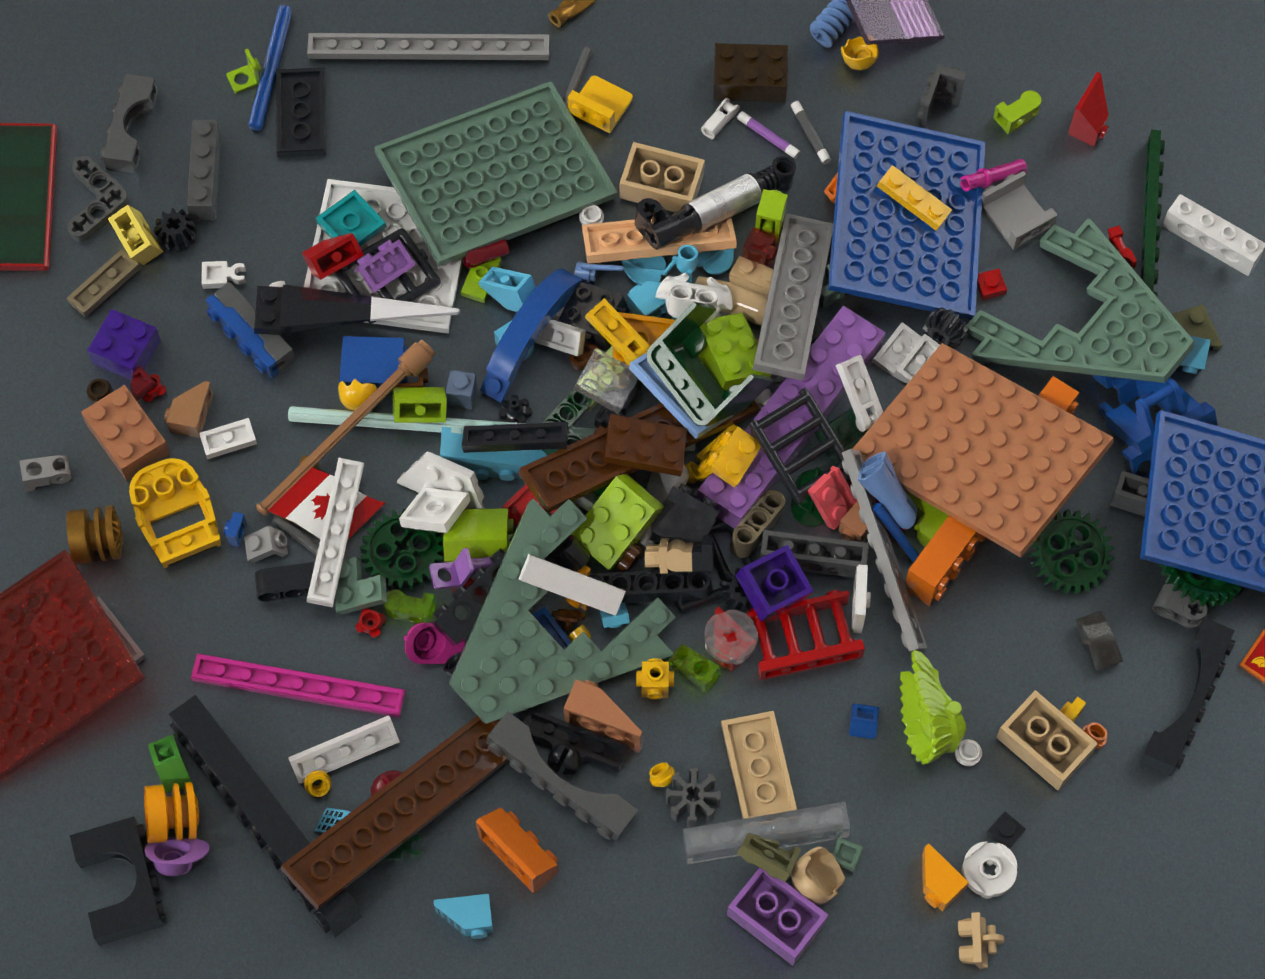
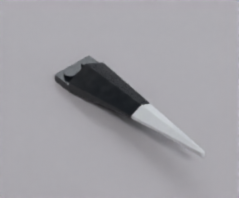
(302, 308)

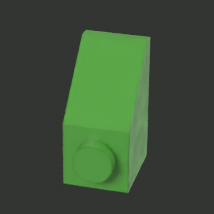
(169, 763)

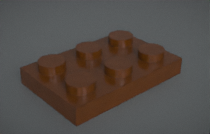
(645, 445)

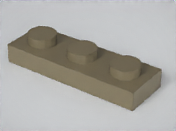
(103, 283)

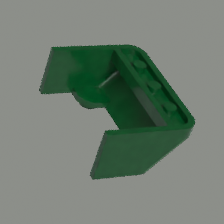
(696, 390)

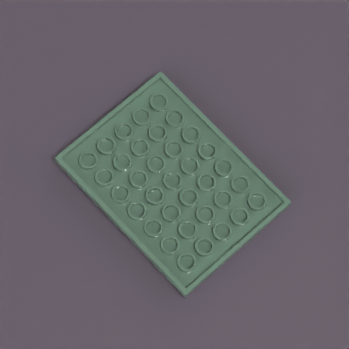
(495, 172)

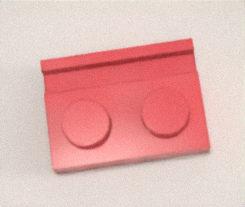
(832, 497)

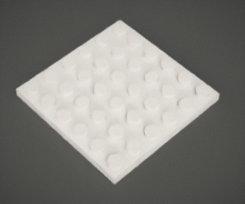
(391, 209)

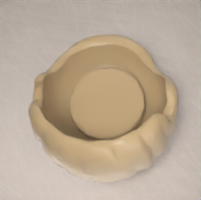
(817, 875)

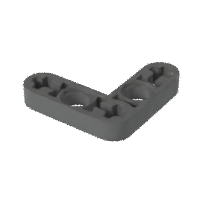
(103, 194)

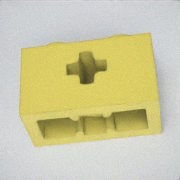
(135, 235)

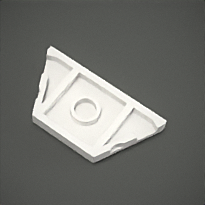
(440, 473)

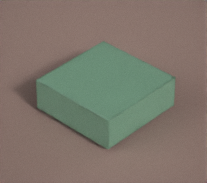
(847, 854)

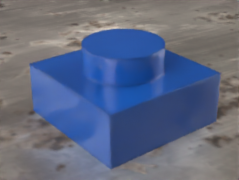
(235, 529)

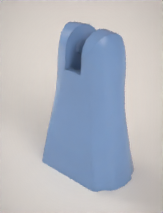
(882, 482)

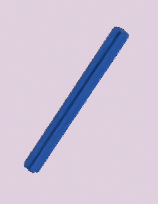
(269, 69)

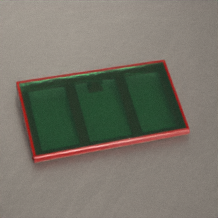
(26, 195)

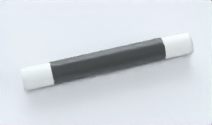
(810, 132)

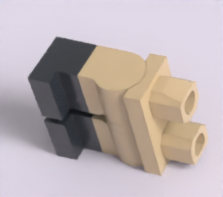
(680, 555)

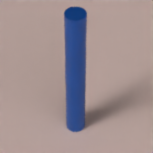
(896, 532)

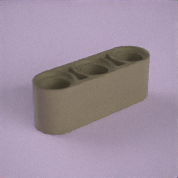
(761, 514)

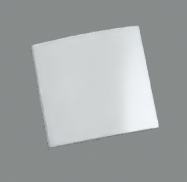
(905, 353)

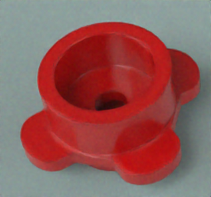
(159, 390)
(370, 615)

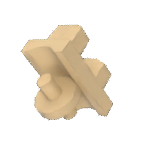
(976, 928)

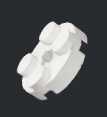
(1005, 872)

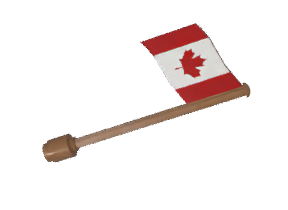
(307, 491)

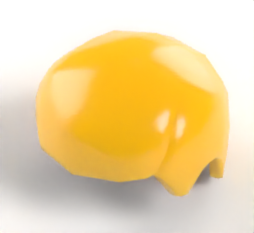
(858, 54)
(355, 394)

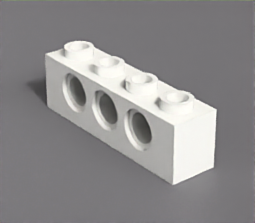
(1214, 235)

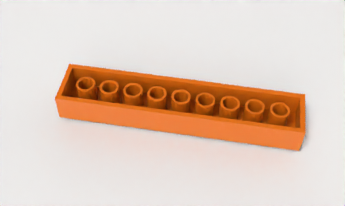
(957, 542)

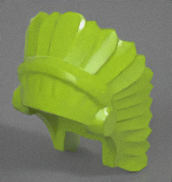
(929, 714)

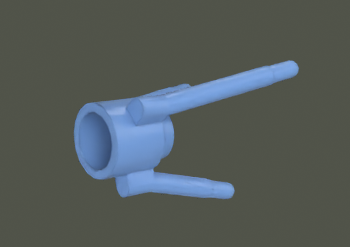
(589, 271)

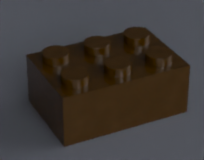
(750, 72)

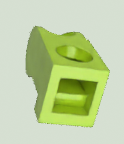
(1019, 112)

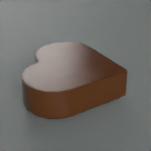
(580, 362)
(630, 558)

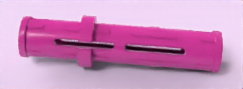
(985, 177)

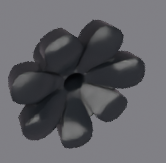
(515, 410)

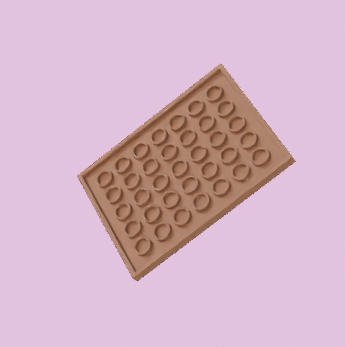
(984, 448)

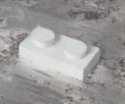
(562, 337)
(228, 438)

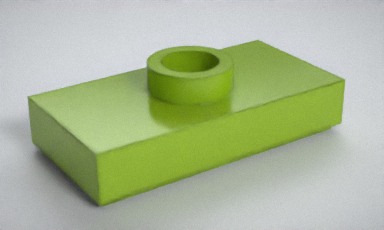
(471, 286)

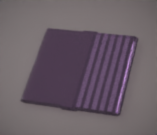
(895, 21)

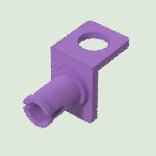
(460, 570)

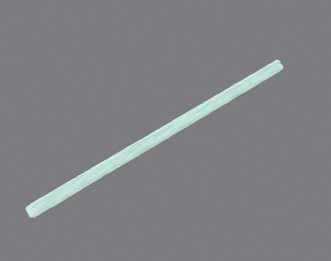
(386, 420)

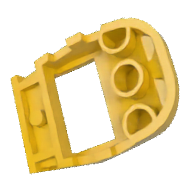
(163, 491)

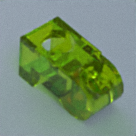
(410, 608)
(695, 668)

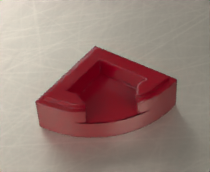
(141, 383)

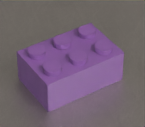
(777, 915)

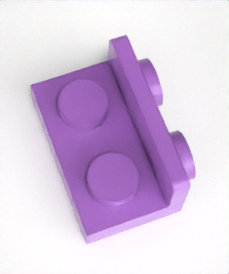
(385, 265)

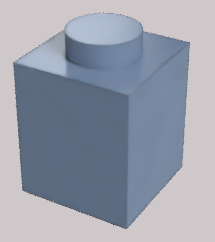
(461, 389)

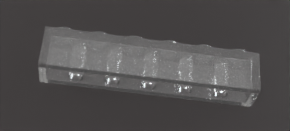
(787, 827)

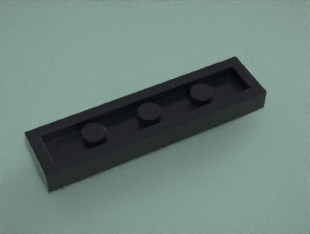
(515, 437)

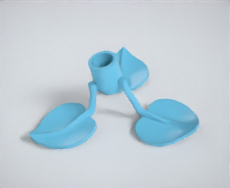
(651, 269)

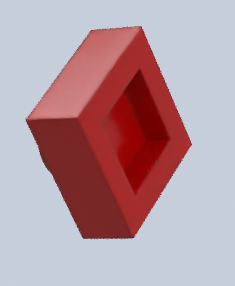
(991, 284)

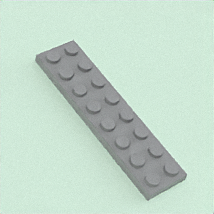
(793, 297)

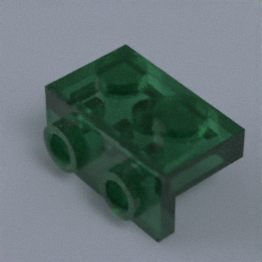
(845, 430)

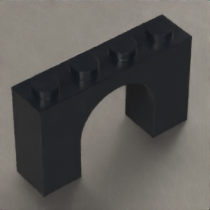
(141, 909)

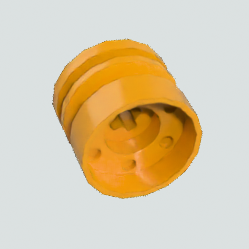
(170, 812)

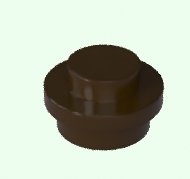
(98, 389)

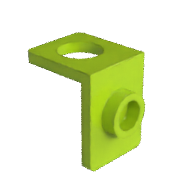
(250, 70)

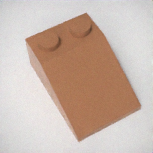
(595, 711)

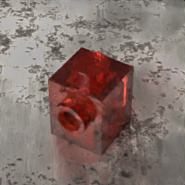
(759, 247)

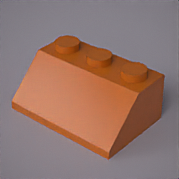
(517, 848)

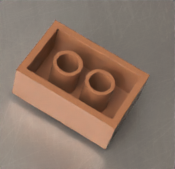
(125, 432)

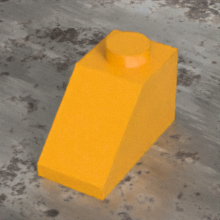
(940, 879)

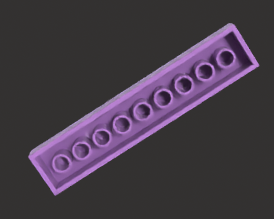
(841, 340)

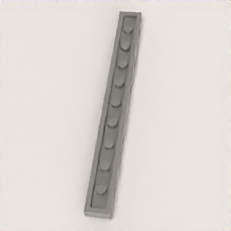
(428, 46)

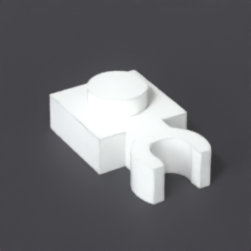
(218, 274)

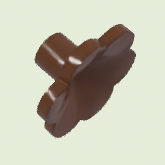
(568, 617)

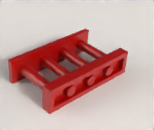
(822, 654)

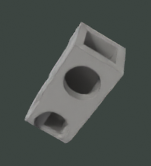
(45, 471)

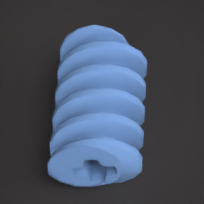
(831, 23)

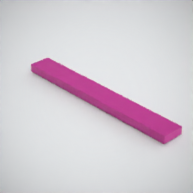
(298, 685)

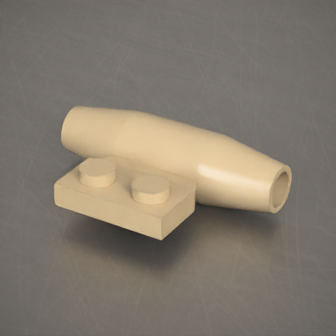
(749, 289)

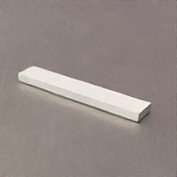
(335, 532)

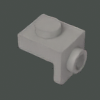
(265, 543)

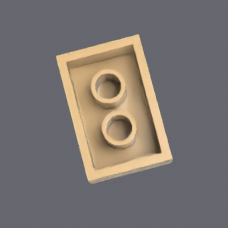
(661, 175)
(1046, 740)

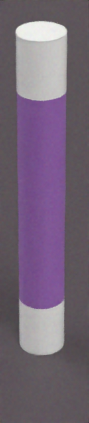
(768, 135)

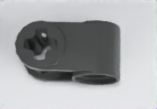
(1178, 609)

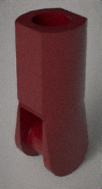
(486, 254)

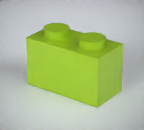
(771, 212)
(419, 405)

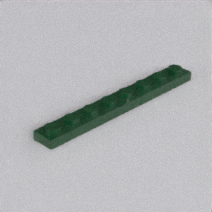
(1152, 210)

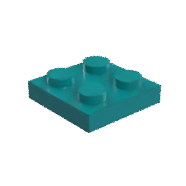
(353, 216)

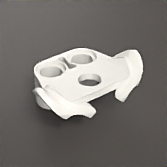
(680, 295)

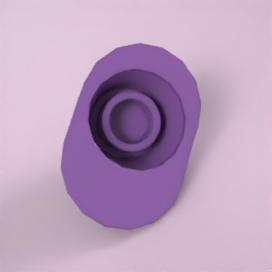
(175, 856)

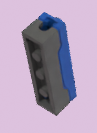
(238, 319)

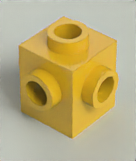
(655, 687)

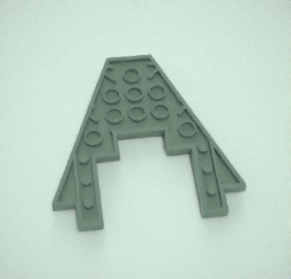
(1124, 339)
(512, 657)

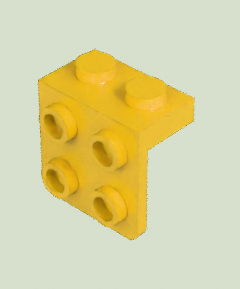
(599, 103)
(730, 456)

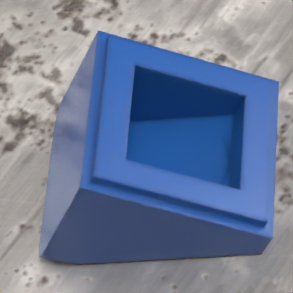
(864, 721)

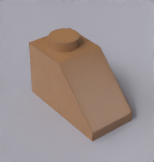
(189, 410)

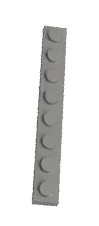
(886, 558)

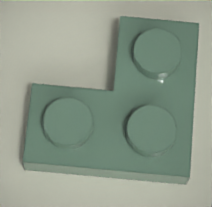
(355, 593)

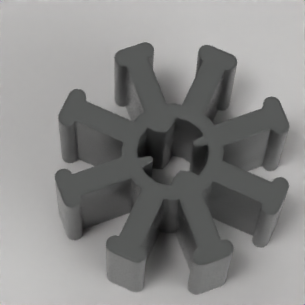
(705, 798)

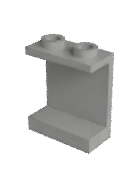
(1016, 211)

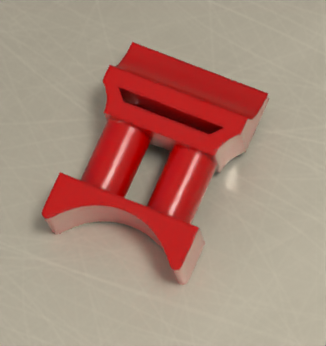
(1115, 238)

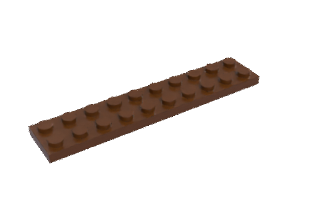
(581, 466)
(394, 814)

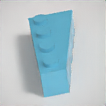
(486, 464)

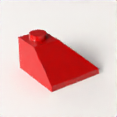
(1091, 114)

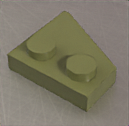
(1198, 324)
(768, 855)

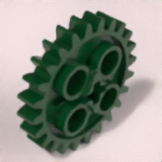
(382, 540)
(1080, 574)
(1200, 587)

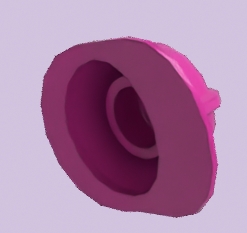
(428, 646)

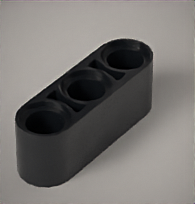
(283, 582)

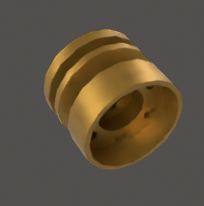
(96, 534)

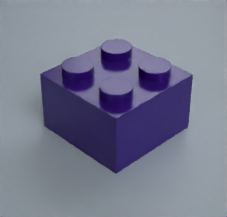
(123, 344)
(774, 583)

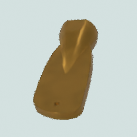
(567, 10)

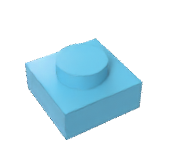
(613, 621)

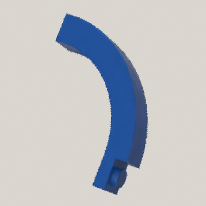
(524, 329)

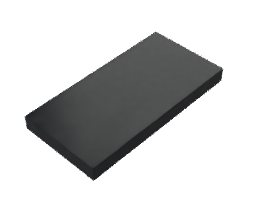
(300, 112)

